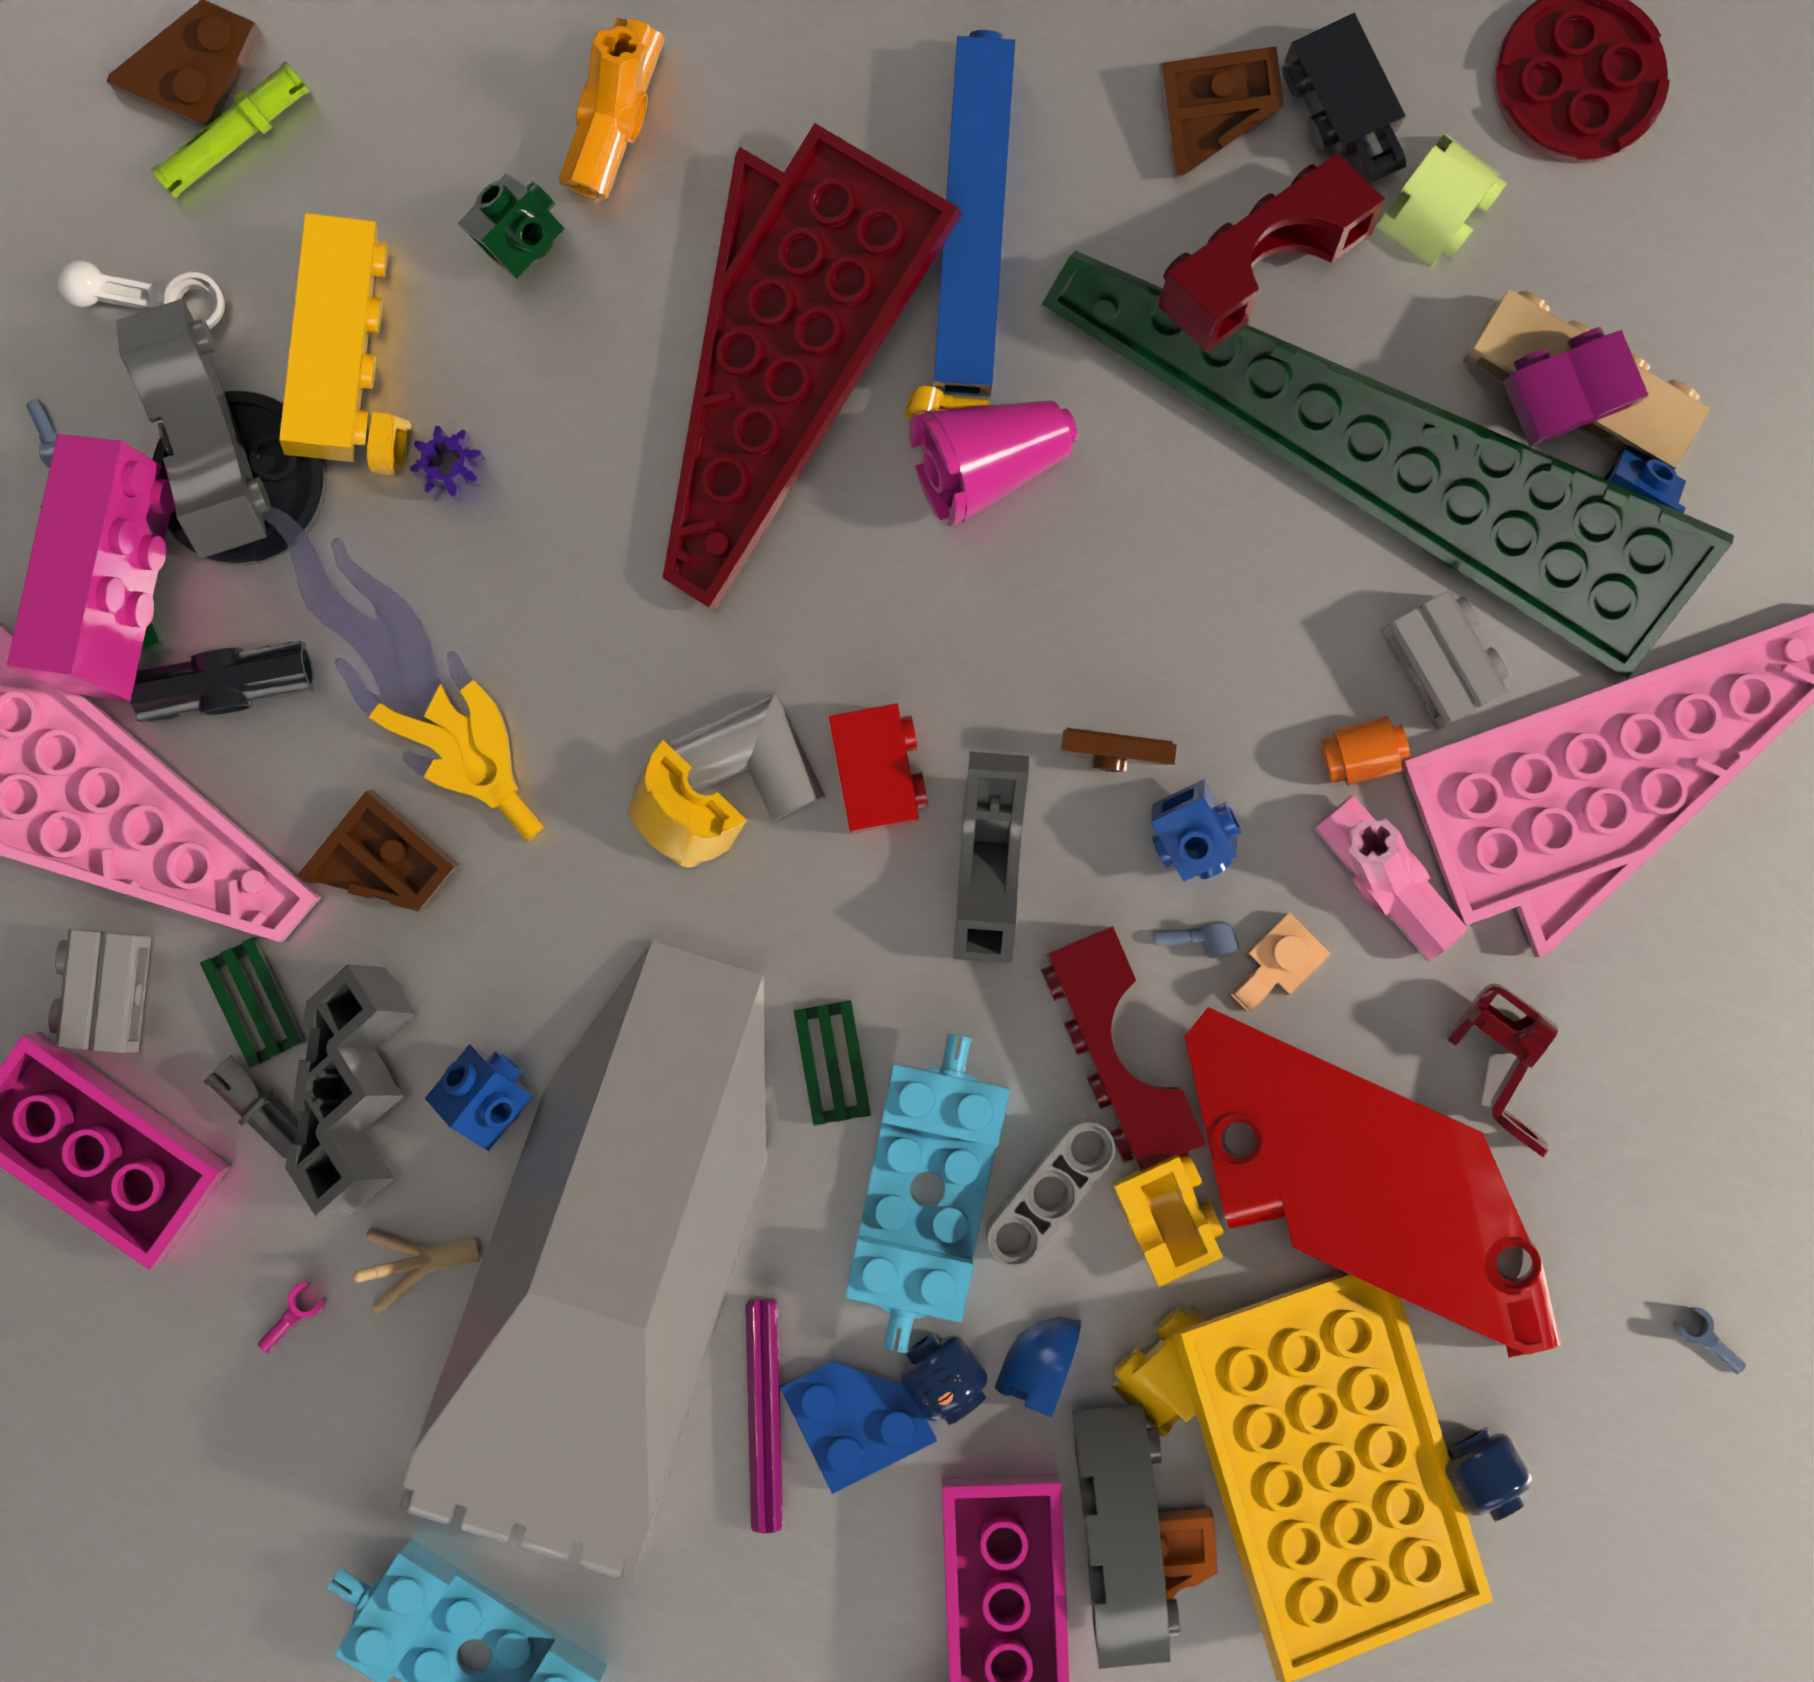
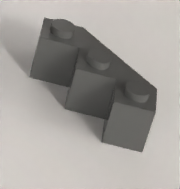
(345, 1090)

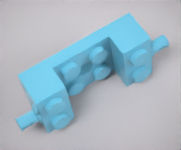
(912, 1254)
(425, 1611)

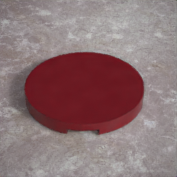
(1581, 77)

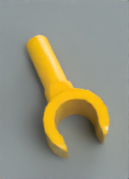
(931, 398)

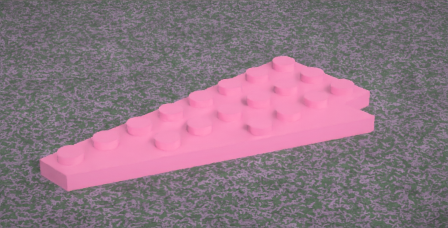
(1590, 789)
(114, 815)

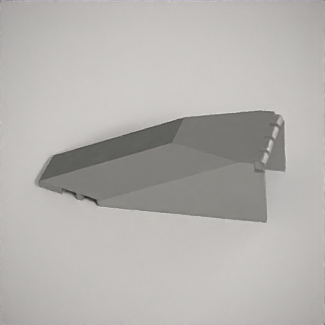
(605, 1272)

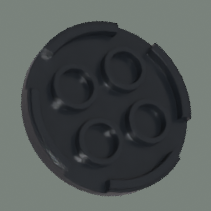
(291, 482)

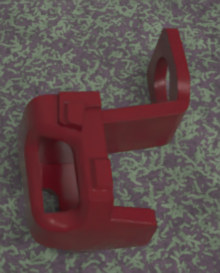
(1523, 1038)

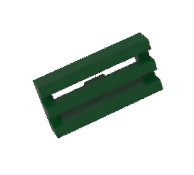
(232, 1012)
(840, 1110)

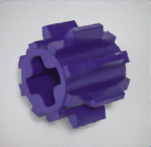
(432, 456)

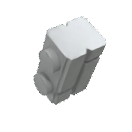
(1447, 658)
(100, 991)

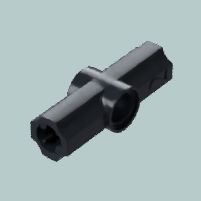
(222, 681)

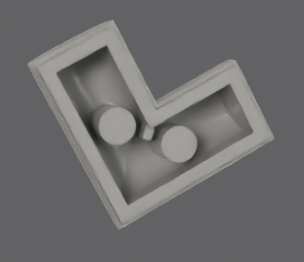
(757, 741)

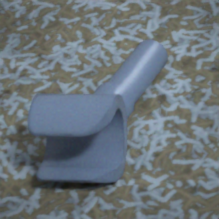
(45, 430)
(1218, 938)
(1711, 1341)

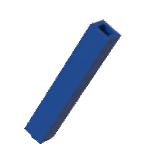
(978, 189)

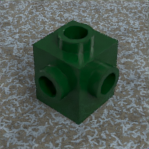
(513, 223)

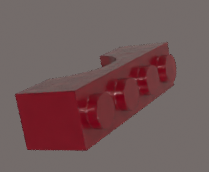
(1319, 215)
(1150, 1118)

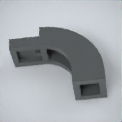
(990, 857)

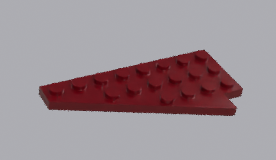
(796, 311)

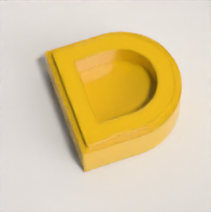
(387, 443)

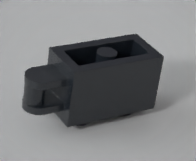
(1347, 96)

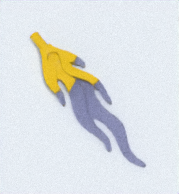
(412, 694)

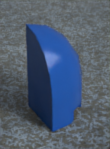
(1040, 1363)

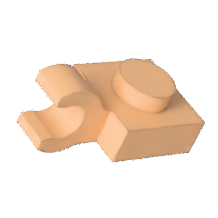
(1283, 959)

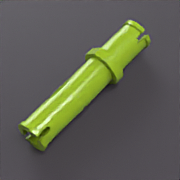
(230, 129)

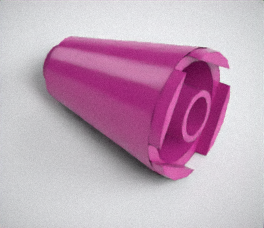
(986, 452)

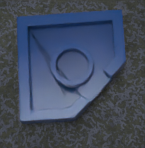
(855, 1421)

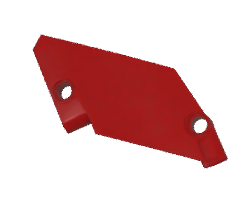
(1368, 1182)

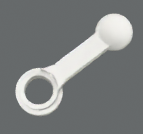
(84, 285)

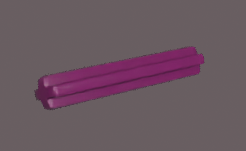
(764, 1415)

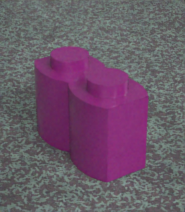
(1574, 386)

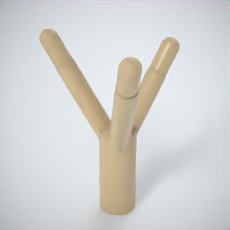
(422, 1263)

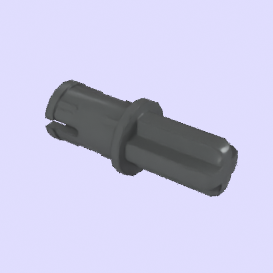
(254, 1104)

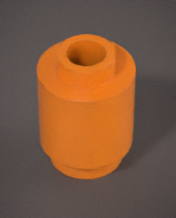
(1365, 751)

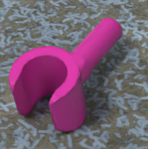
(289, 1318)

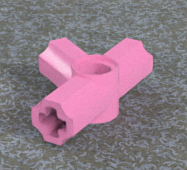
(1390, 877)

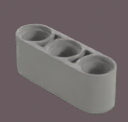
(1044, 1221)

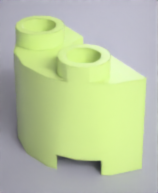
(1439, 199)

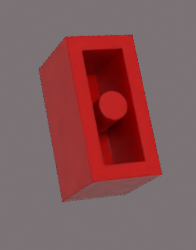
(876, 768)

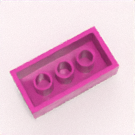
(93, 568)
(101, 1151)
(1005, 1579)

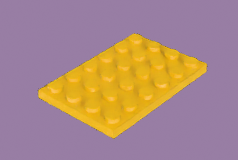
(1331, 1471)

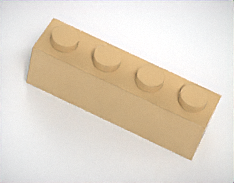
(1656, 427)

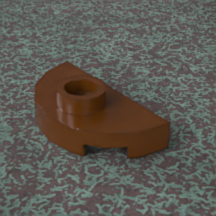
(1115, 751)

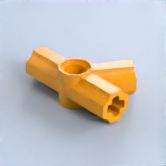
(611, 105)

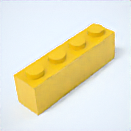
(331, 338)

